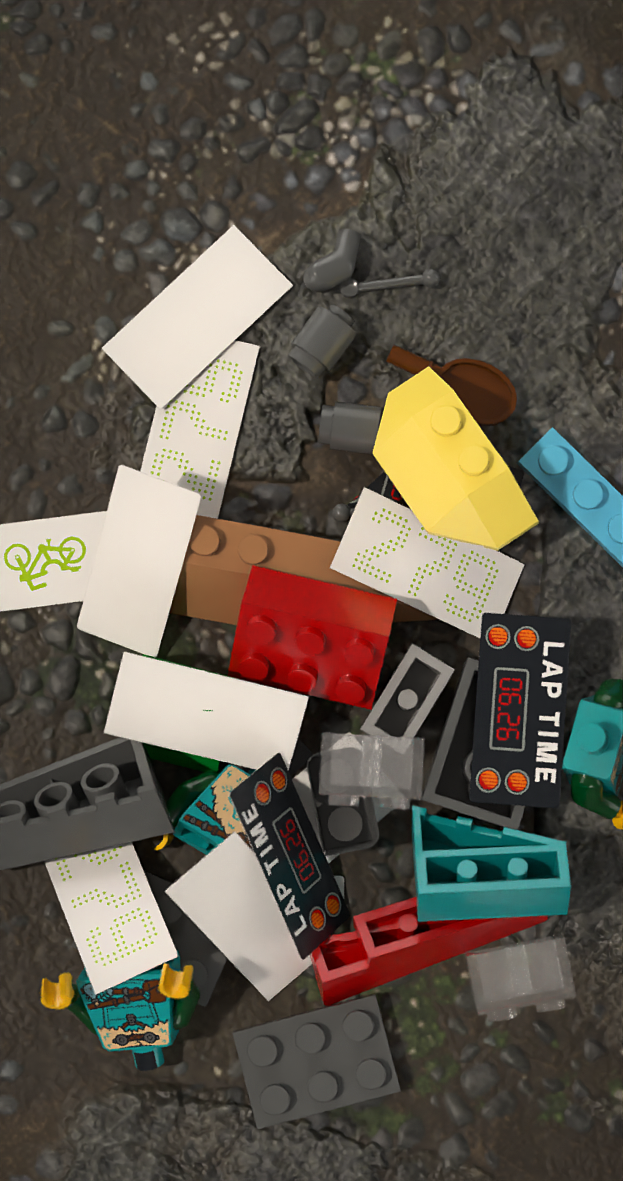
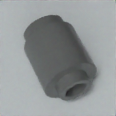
(322, 340)
(349, 427)

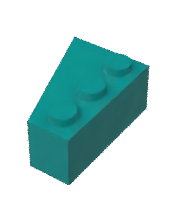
(485, 872)

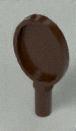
(478, 385)

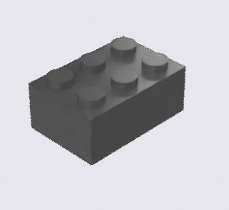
(452, 763)

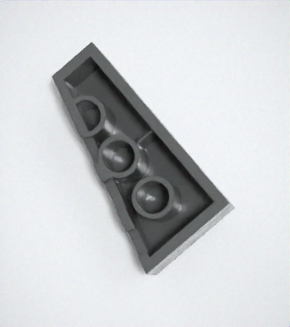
(82, 805)

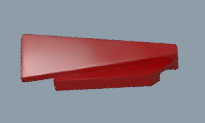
(394, 944)

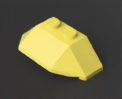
(448, 466)

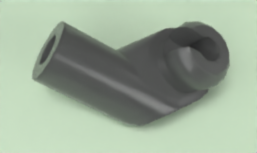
(336, 266)

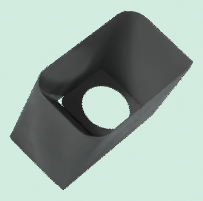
(369, 832)

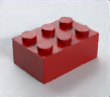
(311, 637)

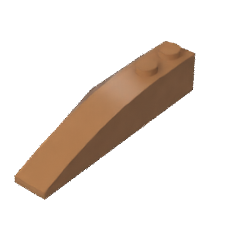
(222, 558)

